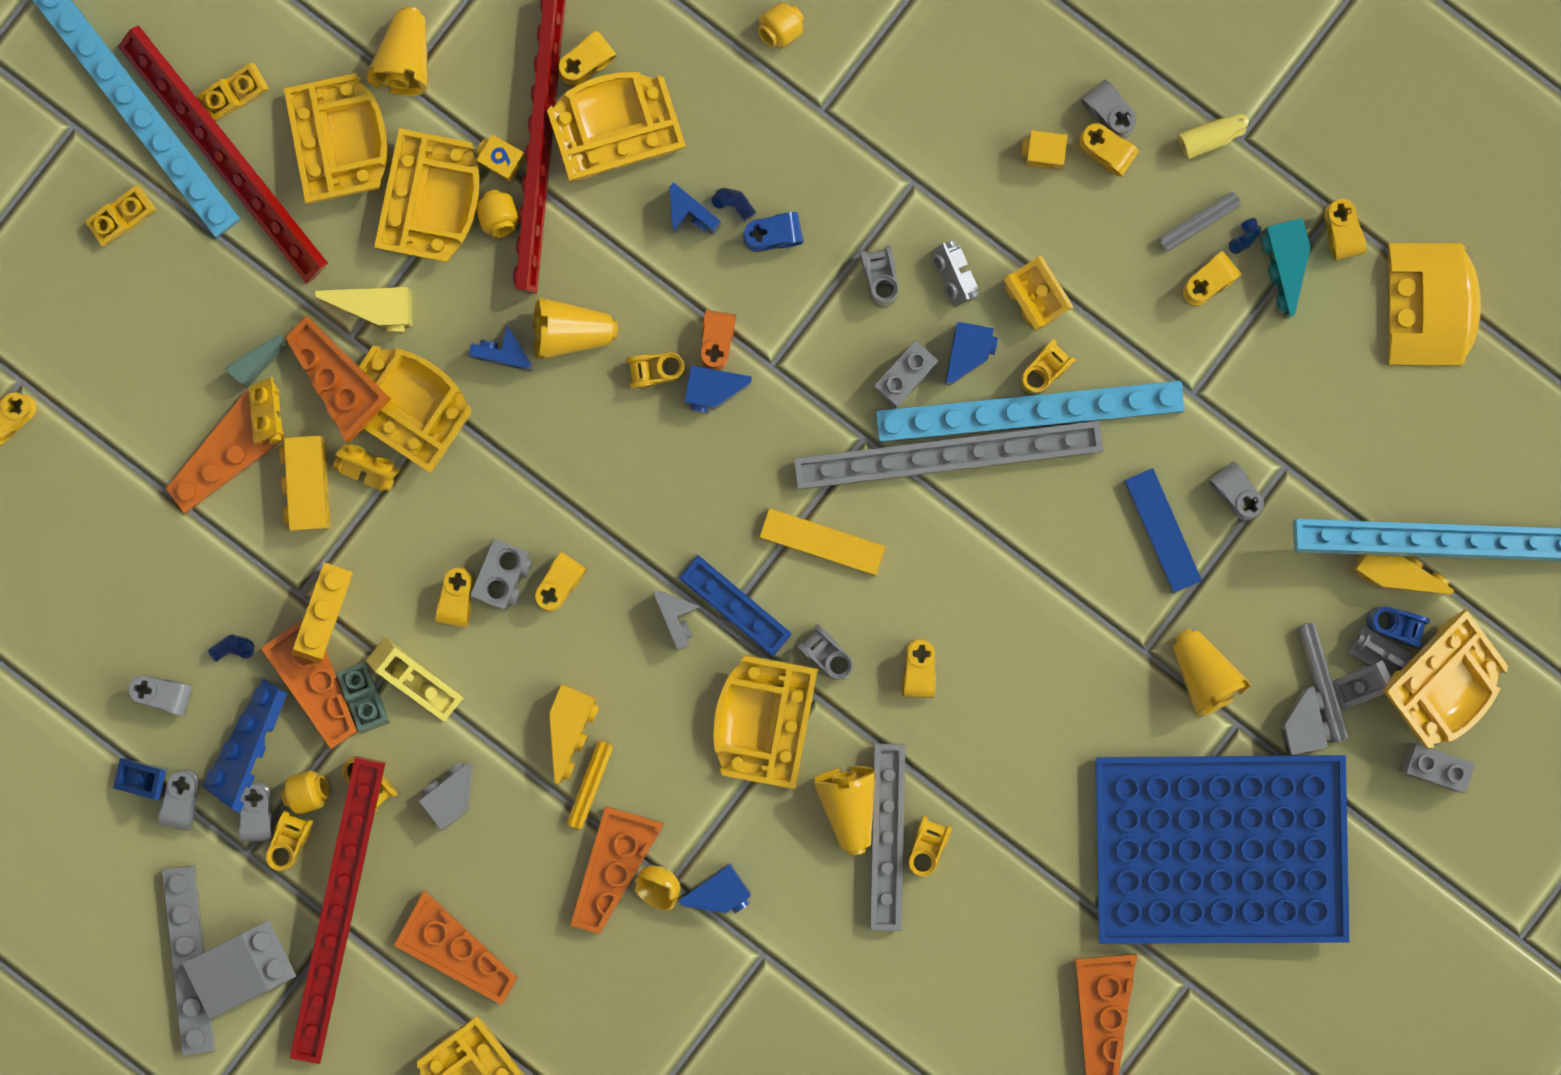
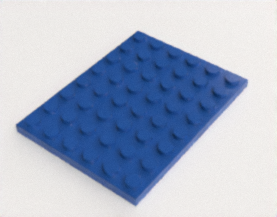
(1222, 849)

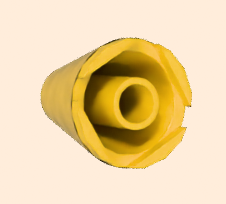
(402, 55)
(569, 328)
(1207, 673)
(849, 805)

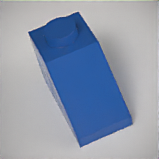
(969, 350)
(713, 388)
(719, 893)

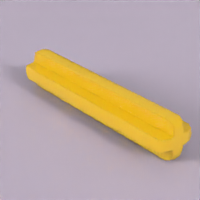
(589, 785)

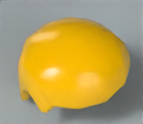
(658, 887)

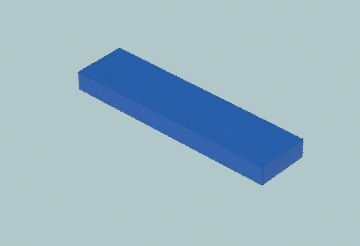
(1163, 530)
(735, 606)

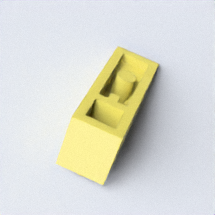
(379, 306)
(414, 679)

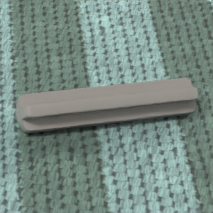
(1199, 221)

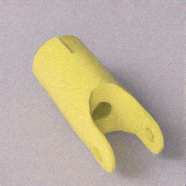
(1211, 135)

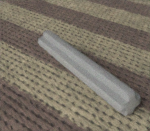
(1322, 681)

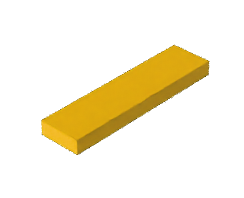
(822, 541)

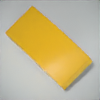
(234, 92)
(121, 215)

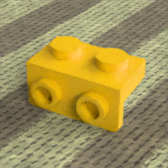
(1037, 293)

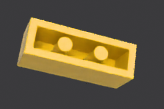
(305, 483)
(322, 613)

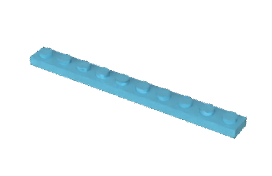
(140, 114)
(1030, 411)
(1426, 540)

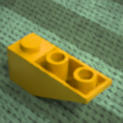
(1400, 574)
(567, 722)

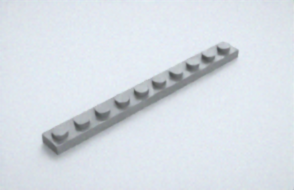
(948, 455)

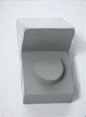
(671, 609)
(1361, 684)

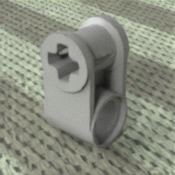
(1106, 106)
(879, 270)
(1234, 486)
(825, 652)
(165, 694)
(179, 806)
(256, 819)

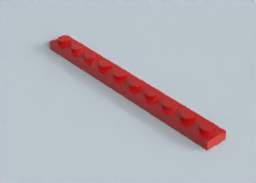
(539, 148)
(222, 154)
(337, 909)

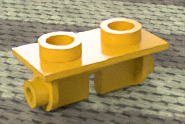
(264, 410)
(354, 459)

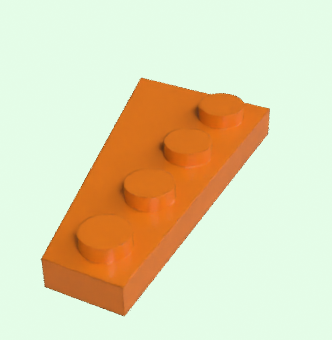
(343, 386)
(219, 458)
(313, 687)
(614, 860)
(449, 947)
(1104, 999)

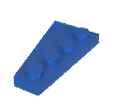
(247, 742)

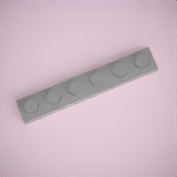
(888, 837)
(186, 944)

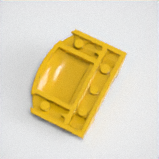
(614, 123)
(337, 137)
(429, 196)
(1431, 304)
(423, 407)
(1448, 682)
(763, 720)
(469, 1052)

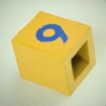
(500, 158)

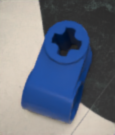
(780, 232)
(1402, 627)

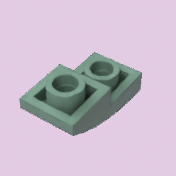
(363, 697)

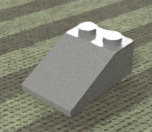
(239, 970)

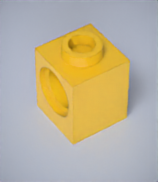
(1044, 149)

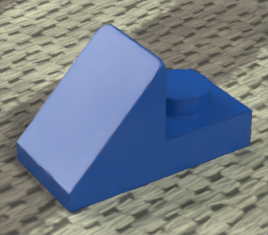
(684, 206)
(510, 355)
(140, 779)

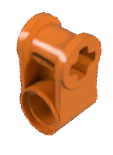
(717, 334)

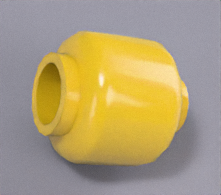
(780, 25)
(497, 213)
(305, 792)

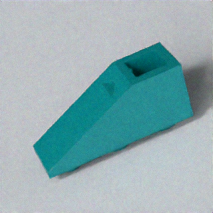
(1288, 253)

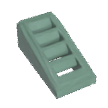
(255, 362)

